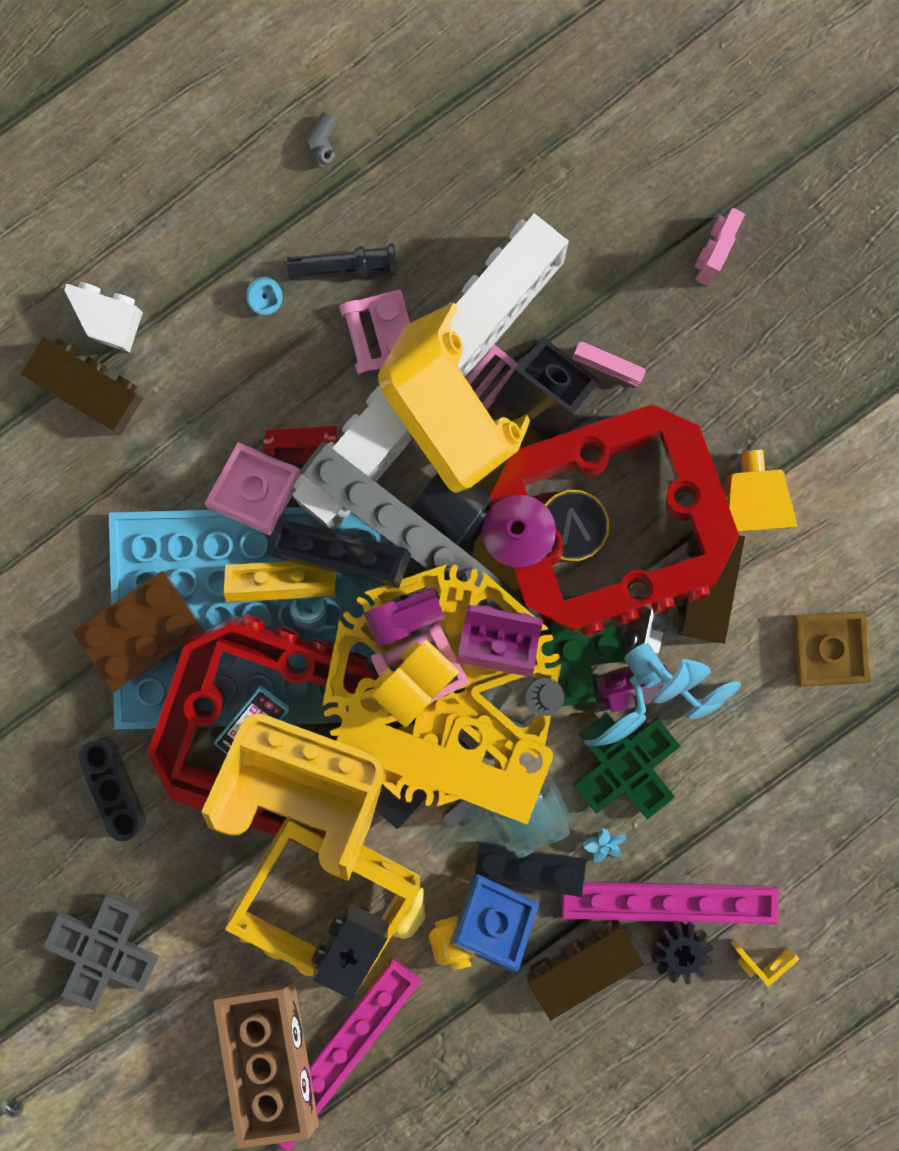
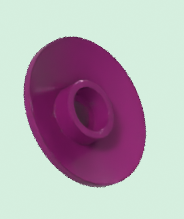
(520, 549)

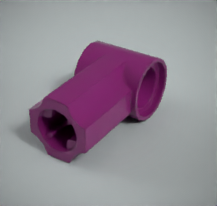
(396, 620)

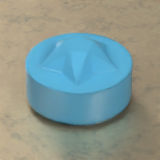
(264, 295)
(309, 612)

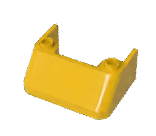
(441, 406)

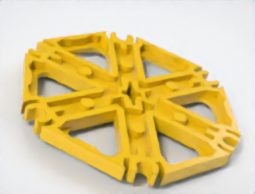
(437, 718)

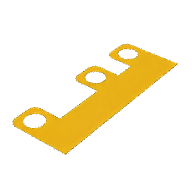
(448, 768)

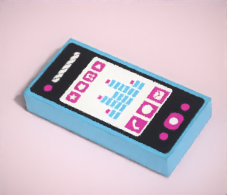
(259, 703)

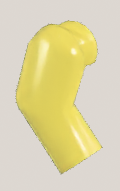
(413, 918)

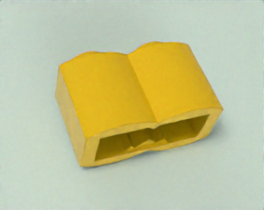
(414, 682)

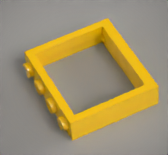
(285, 946)

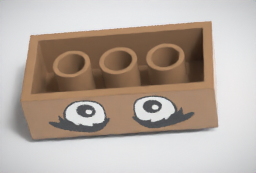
(266, 1064)

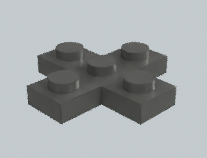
(101, 952)

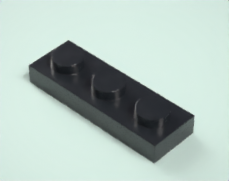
(535, 871)

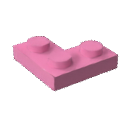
(716, 251)

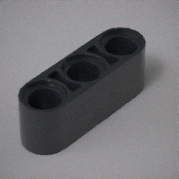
(109, 807)

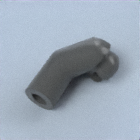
(318, 141)

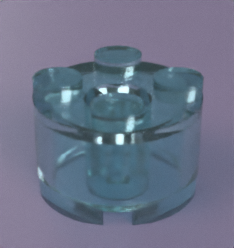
(547, 822)

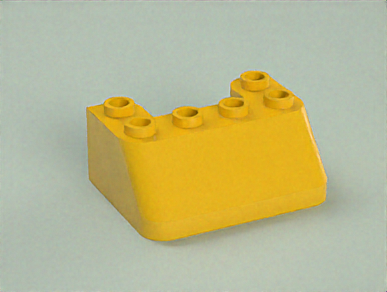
(299, 779)

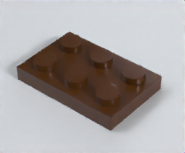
(138, 631)

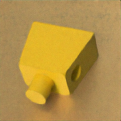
(759, 497)

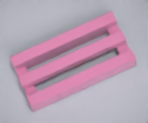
(504, 359)
(608, 364)

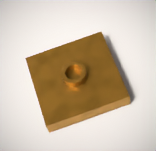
(831, 648)

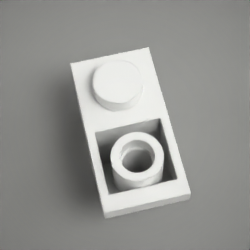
(105, 318)

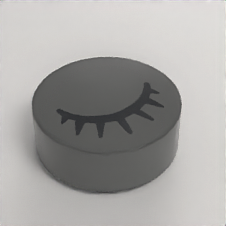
(544, 696)

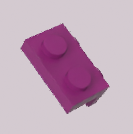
(499, 640)

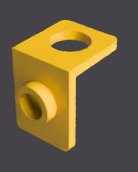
(769, 973)

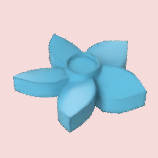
(604, 845)

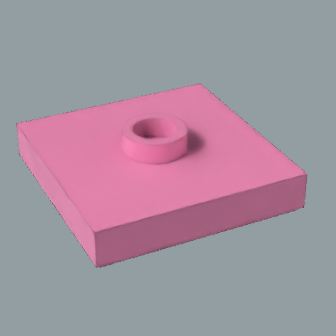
(253, 488)

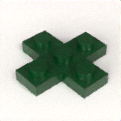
(578, 655)
(627, 767)

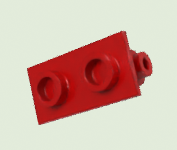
(297, 444)

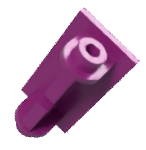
(618, 691)

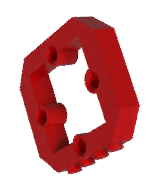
(692, 474)
(195, 678)

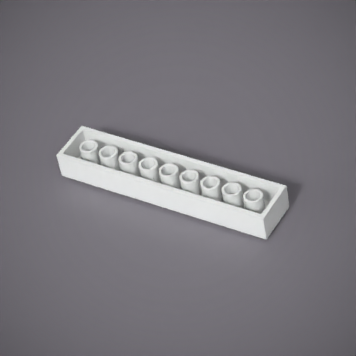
(481, 319)

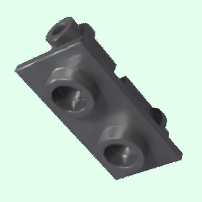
(641, 630)

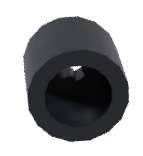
(450, 512)

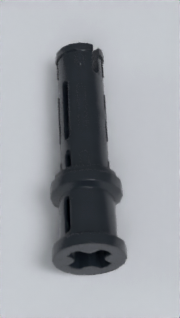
(359, 262)

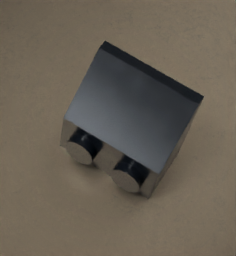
(547, 388)

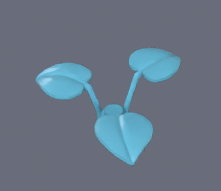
(650, 671)

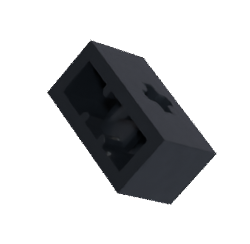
(363, 937)

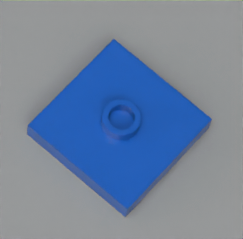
(494, 923)

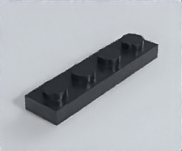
(339, 553)

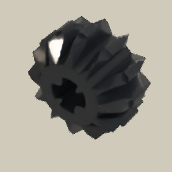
(691, 963)

